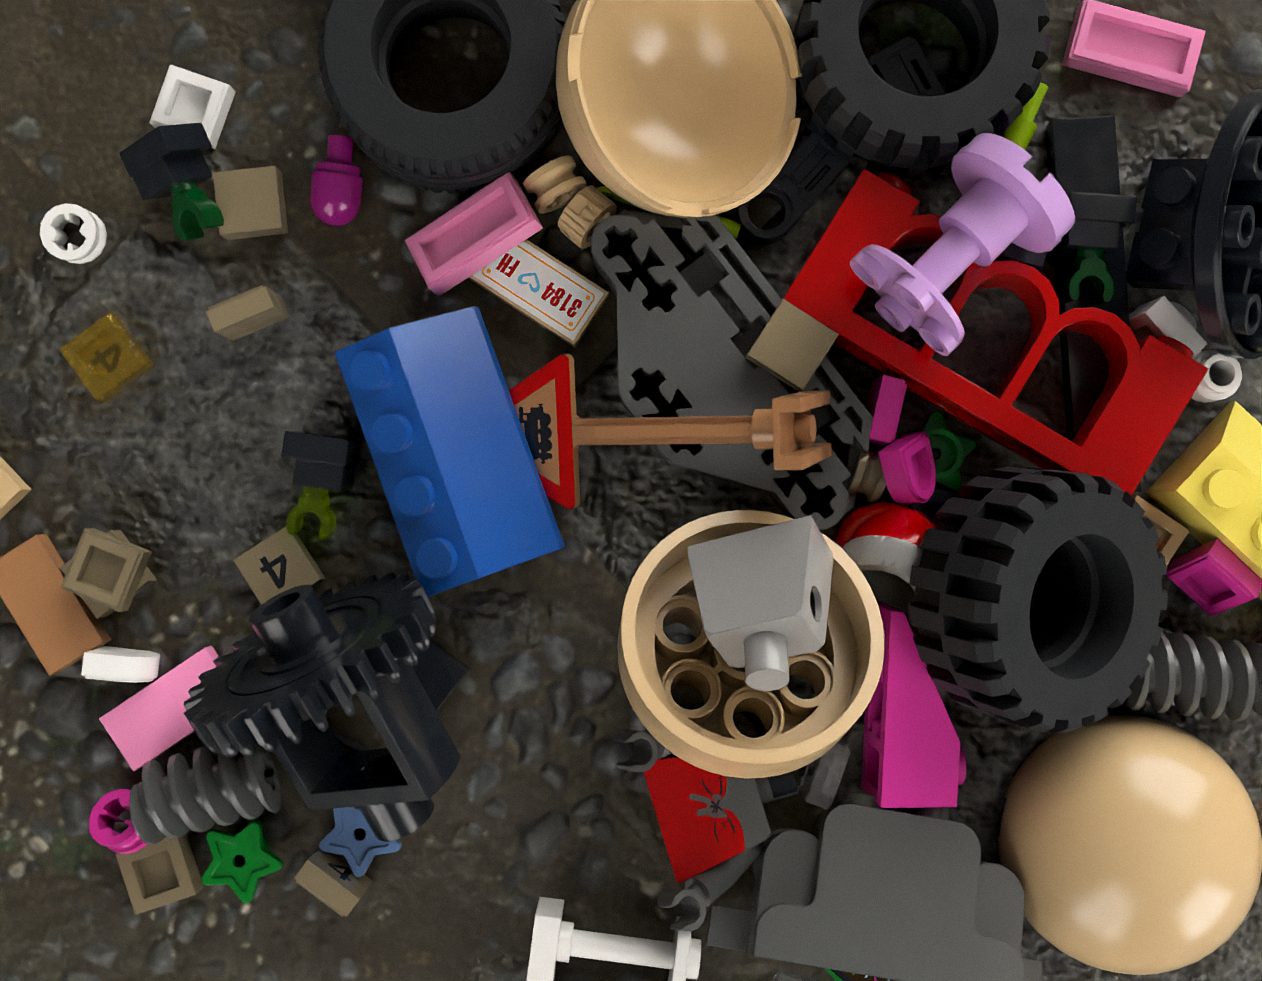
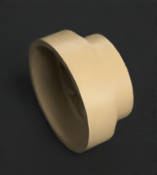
(795, 728)

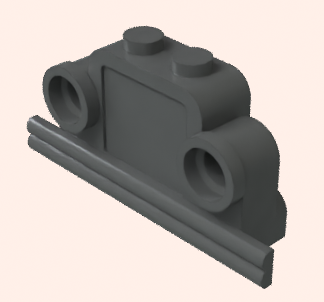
(882, 899)

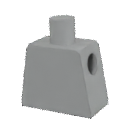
(764, 597)

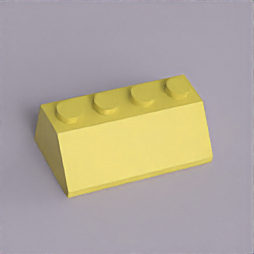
(1219, 485)

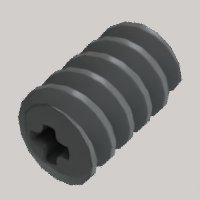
(1201, 673)
(202, 795)

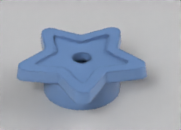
(357, 851)

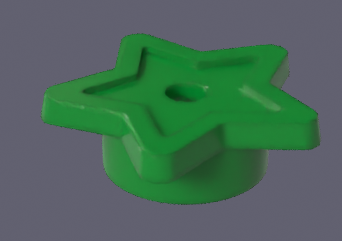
(951, 449)
(255, 850)

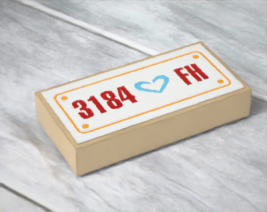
(543, 290)

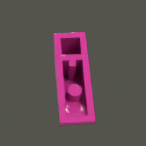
(908, 736)

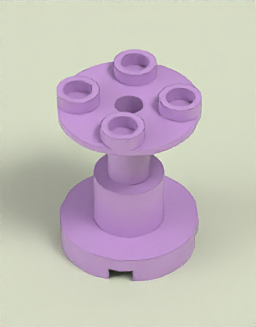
(997, 208)

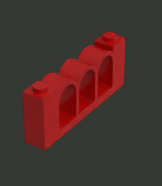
(1129, 421)

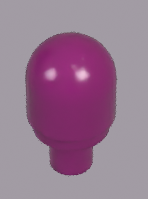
(336, 184)

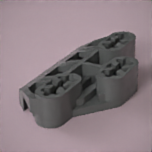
(701, 364)

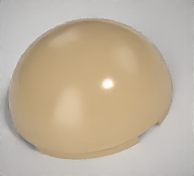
(679, 99)
(1131, 845)

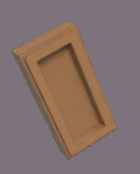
(50, 618)

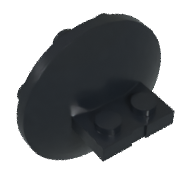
(1206, 232)

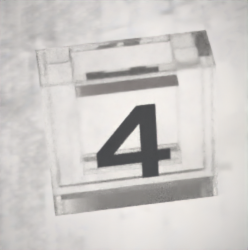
(823, 776)

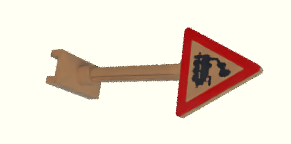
(555, 432)

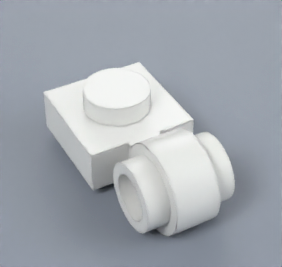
(1174, 321)

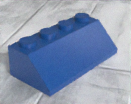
(449, 449)

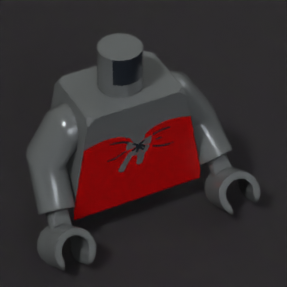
(707, 822)

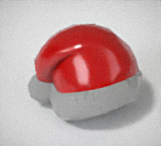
(885, 546)

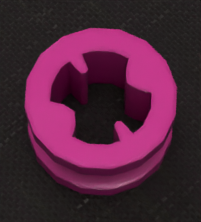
(103, 819)

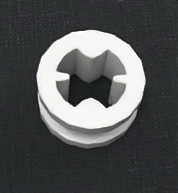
(55, 239)

